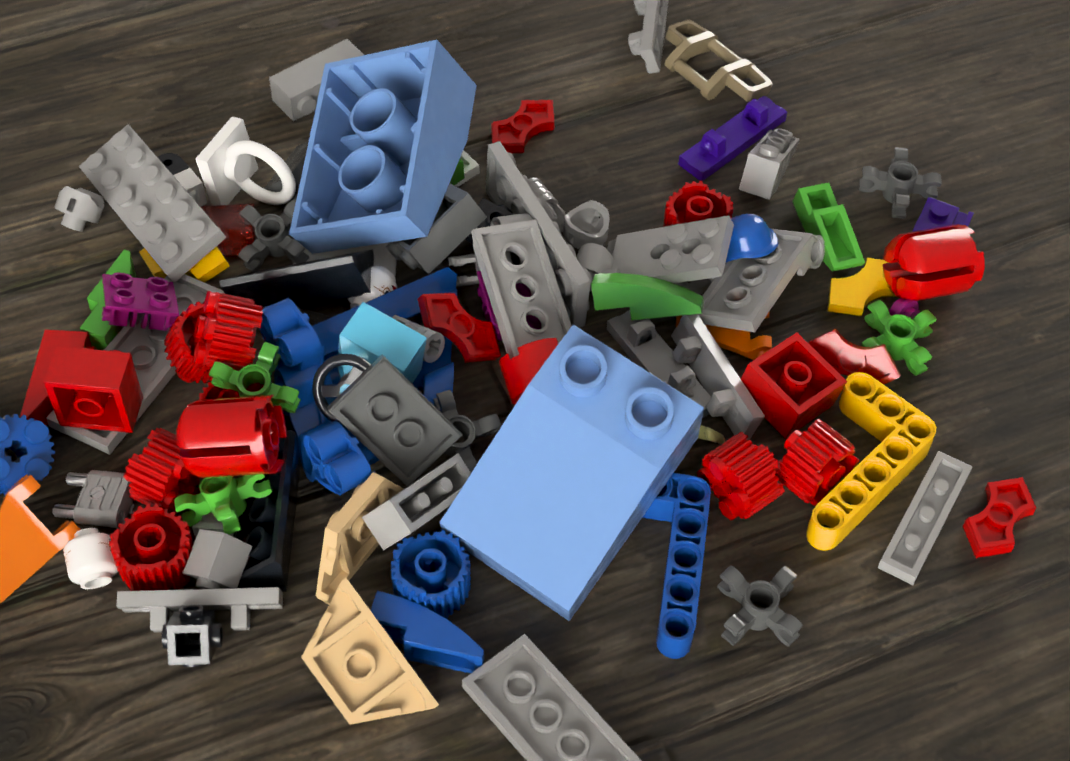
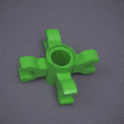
(899, 335)
(268, 359)
(222, 498)

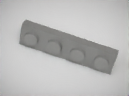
(925, 518)

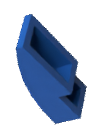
(426, 634)

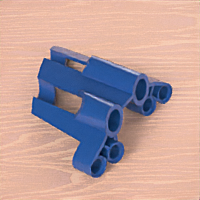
(326, 447)

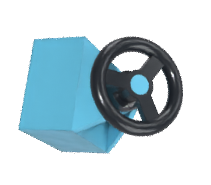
(360, 344)

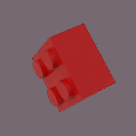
(792, 384)
(94, 388)

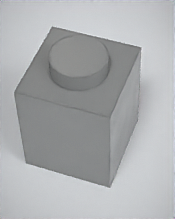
(217, 560)

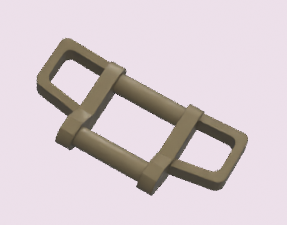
(728, 75)

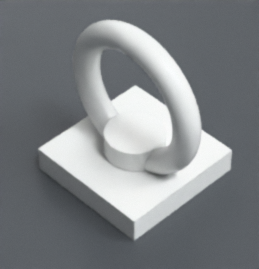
(231, 162)

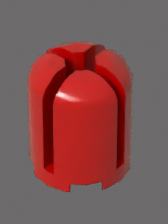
(932, 263)
(231, 436)

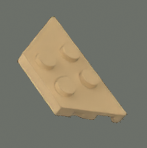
(347, 536)
(362, 664)

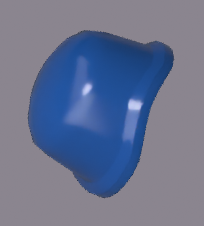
(751, 238)

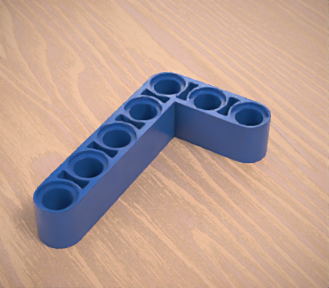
(683, 548)

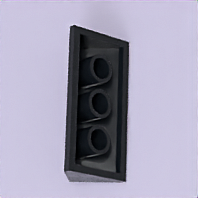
(306, 281)
(269, 523)

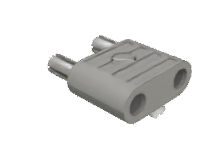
(102, 499)

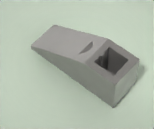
(768, 163)

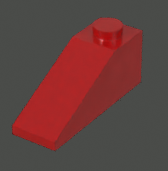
(37, 401)

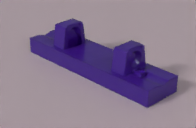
(732, 138)

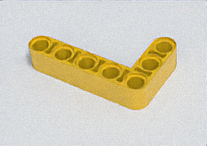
(904, 436)

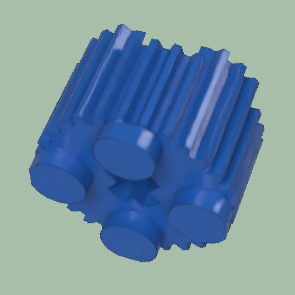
(31, 445)
(432, 572)

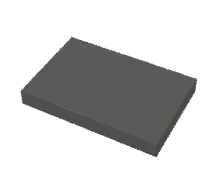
(394, 420)

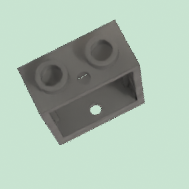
(452, 224)

